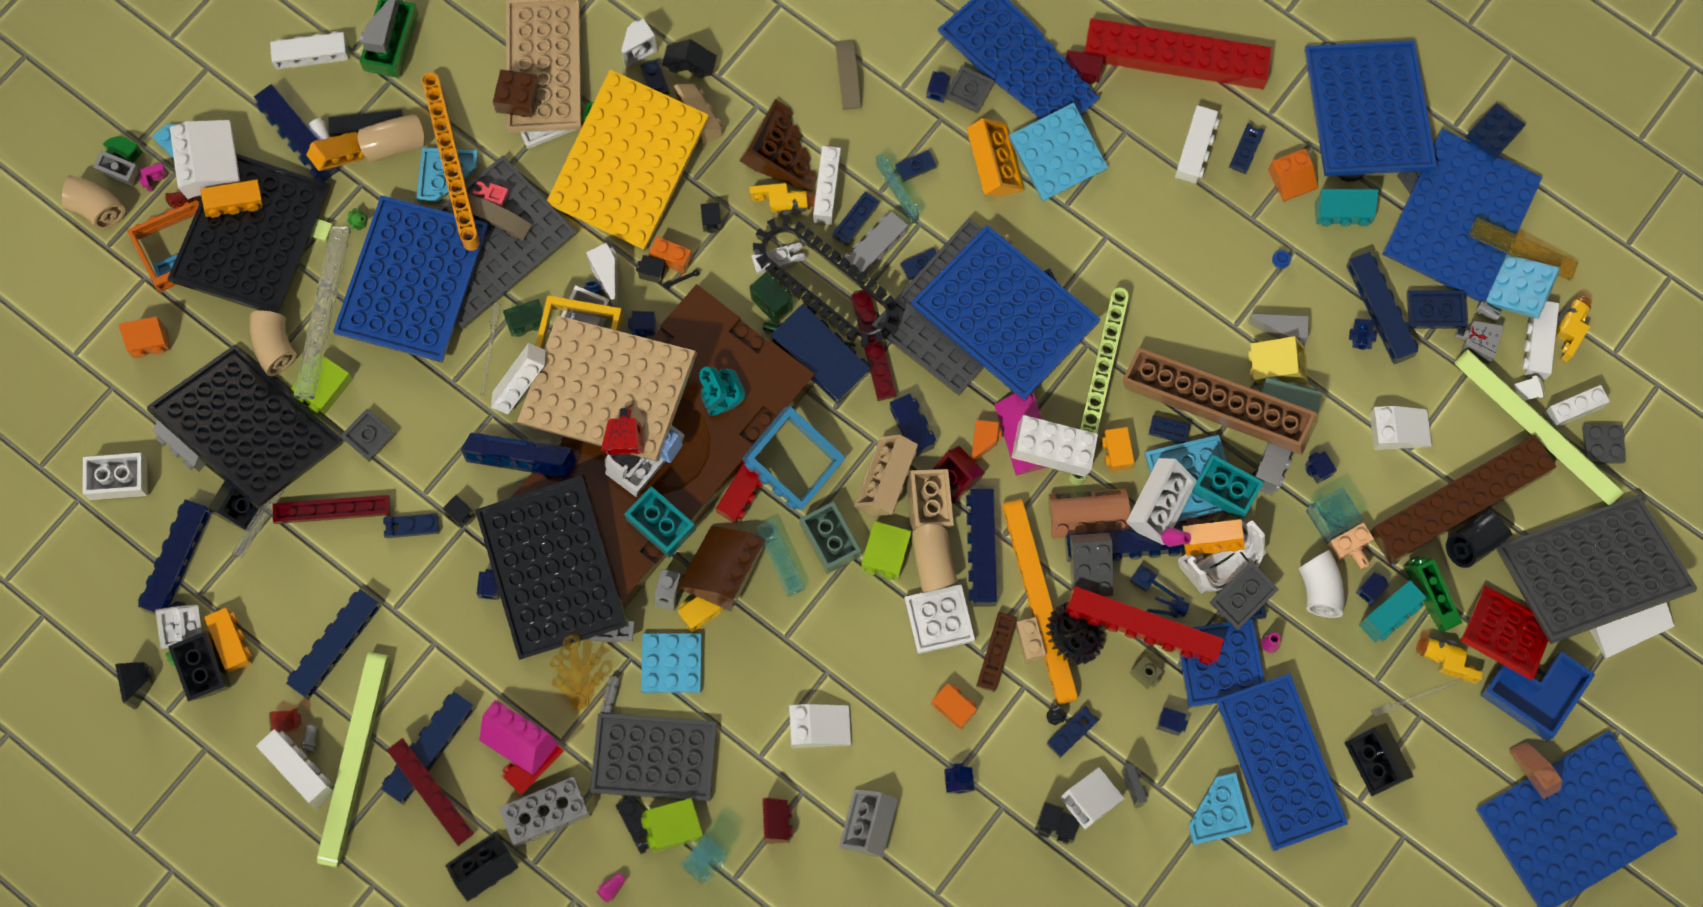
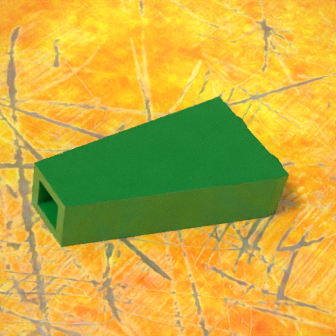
(1438, 601)

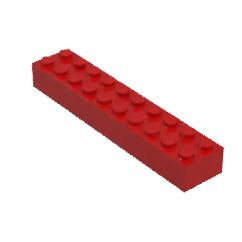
(1179, 53)

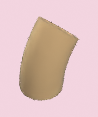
(391, 137)
(91, 202)
(271, 341)
(933, 557)

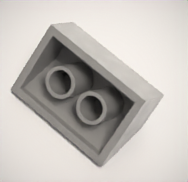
(178, 448)
(868, 823)

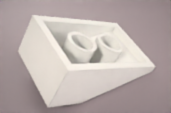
(604, 266)
(1399, 427)
(819, 725)

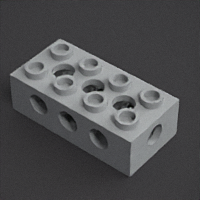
(534, 803)

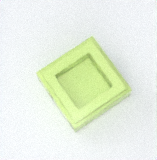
(321, 230)

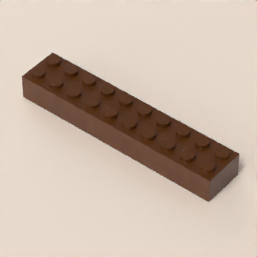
(1462, 499)

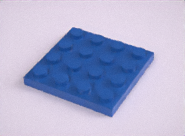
(1235, 670)

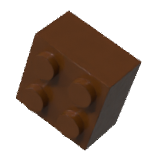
(516, 93)

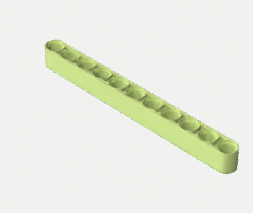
(1107, 360)
(1539, 426)
(353, 760)

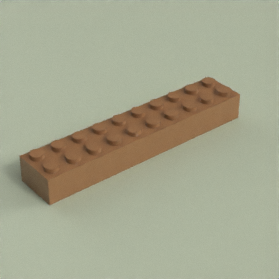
(1220, 401)

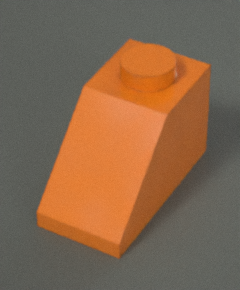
(985, 438)

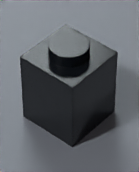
(711, 217)
(651, 269)
(459, 511)

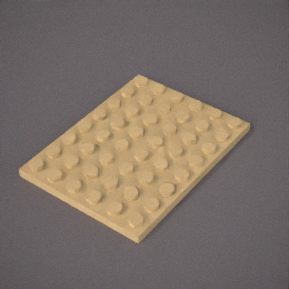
(599, 371)

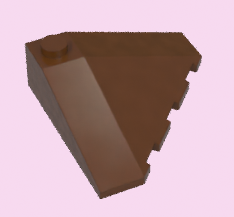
(777, 149)

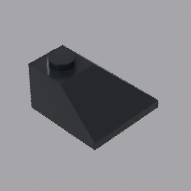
(134, 682)

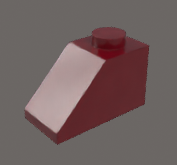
(1086, 65)

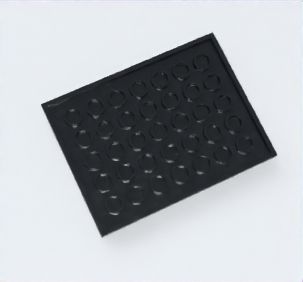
(257, 252)
(245, 426)
(551, 567)

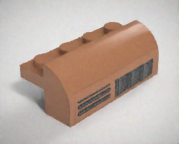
(1088, 512)

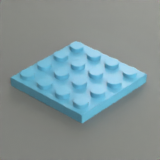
(1058, 152)
(1194, 458)

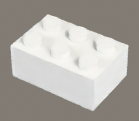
(115, 476)

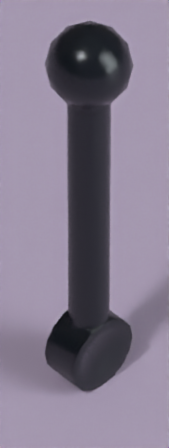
(667, 285)

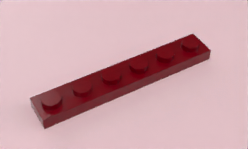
(875, 354)
(331, 509)
(430, 791)

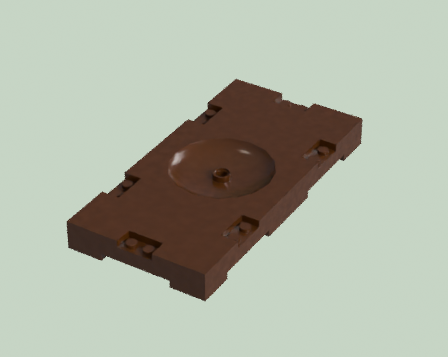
(710, 444)

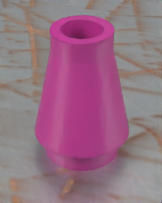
(1175, 537)
(1270, 646)
(609, 889)

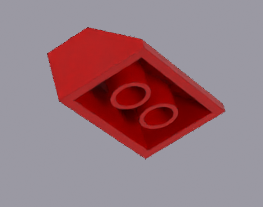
(521, 779)

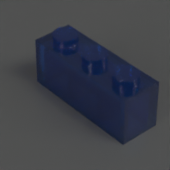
(912, 423)

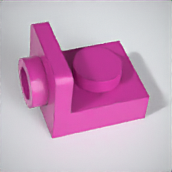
(152, 173)

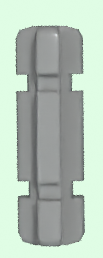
(610, 695)

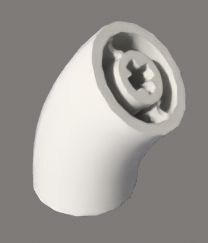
(1323, 586)

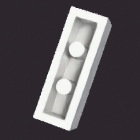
(1577, 407)

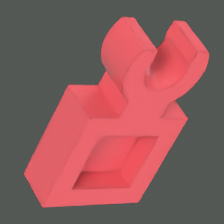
(494, 194)

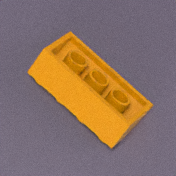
(995, 158)

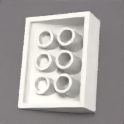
(204, 155)
(1632, 629)

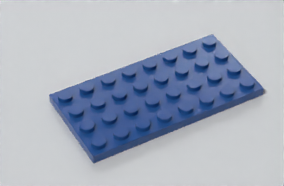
(1281, 762)

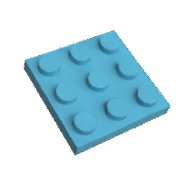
(1523, 286)
(671, 663)

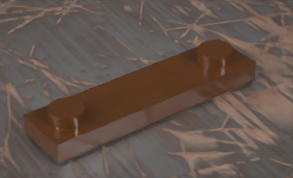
(996, 651)

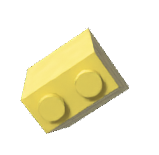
(1278, 359)

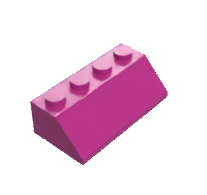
(1009, 414)
(515, 737)

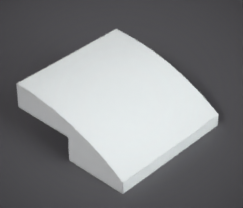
(177, 624)

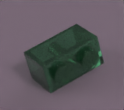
(524, 318)

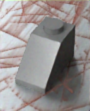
(117, 168)

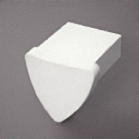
(1530, 388)

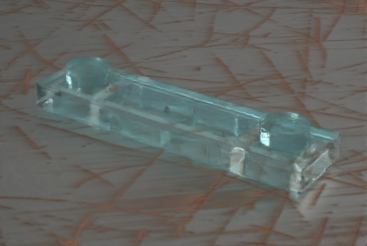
(911, 209)
(780, 558)

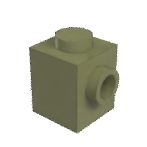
(1146, 673)

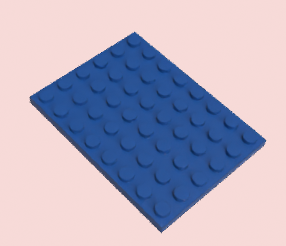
(1370, 108)
(1442, 209)
(409, 280)
(1005, 312)
(1582, 831)

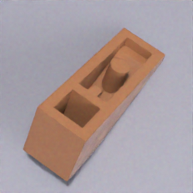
(1537, 769)

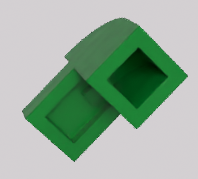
(122, 148)

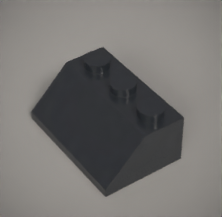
(232, 506)
(199, 666)
(1379, 759)
(481, 866)

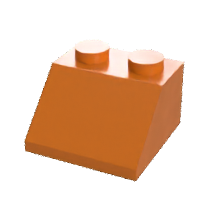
(1293, 175)
(144, 337)

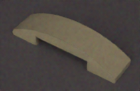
(848, 75)
(499, 217)

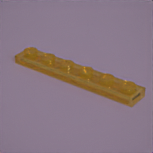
(1521, 247)

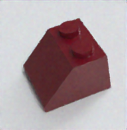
(962, 471)
(776, 821)

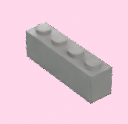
(877, 243)

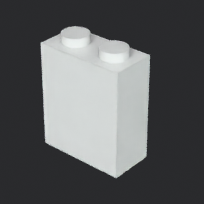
(1092, 798)

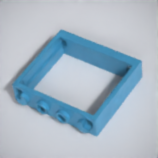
(814, 436)

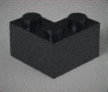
(691, 57)
(1056, 823)

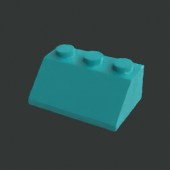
(1346, 207)

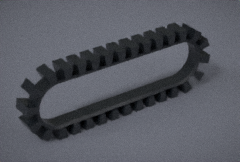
(842, 267)

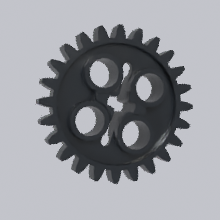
(1079, 647)

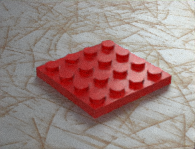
(1505, 633)

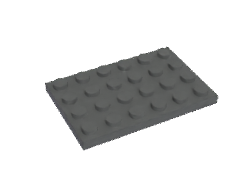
(653, 757)

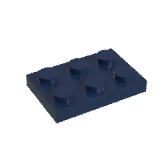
(1495, 131)
(1436, 309)

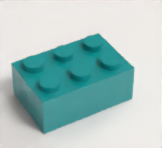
(1227, 487)
(660, 522)
(1393, 612)

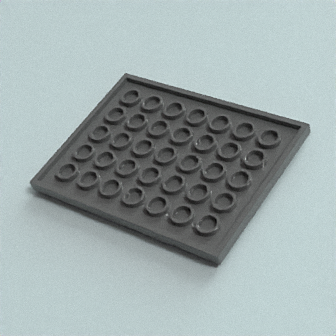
(1595, 569)

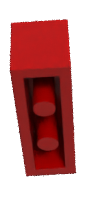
(739, 495)

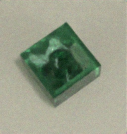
(771, 297)

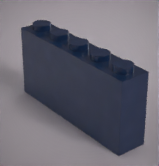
(822, 352)

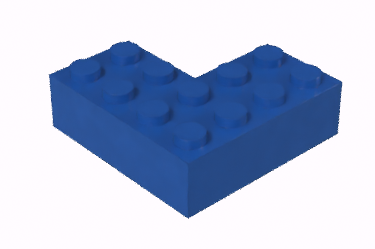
(1541, 703)

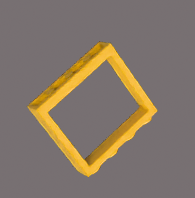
(577, 307)

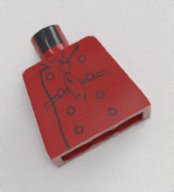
(623, 435)

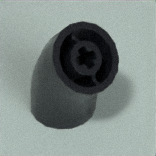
(1477, 539)

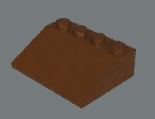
(722, 566)

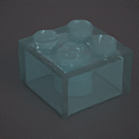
(1334, 515)
(704, 859)

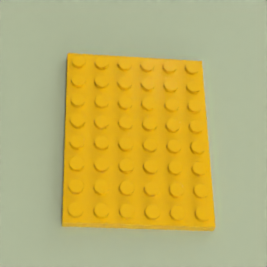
(627, 159)

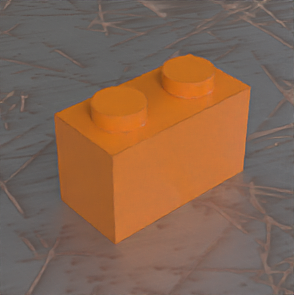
(675, 256)
(954, 706)

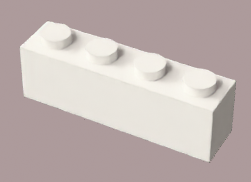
(309, 50)
(1196, 144)
(826, 185)
(1541, 342)
(518, 378)

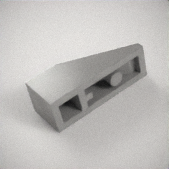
(379, 28)
(1281, 325)

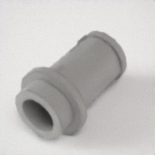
(1488, 311)
(309, 738)

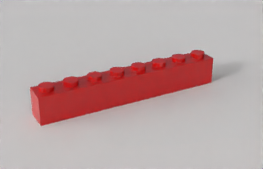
(1144, 625)

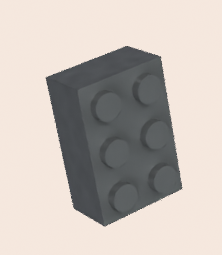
(1092, 563)

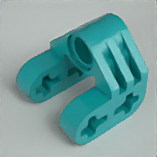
(723, 399)

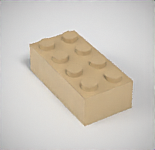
(886, 475)

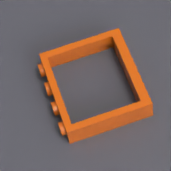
(154, 225)

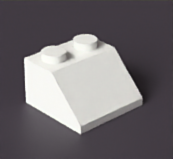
(638, 43)

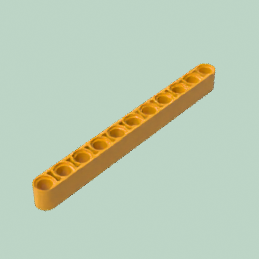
(452, 167)
(1038, 597)

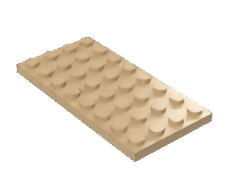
(546, 42)

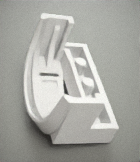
(633, 471)
(1216, 578)

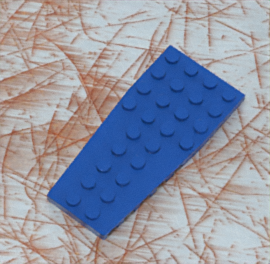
(1017, 57)

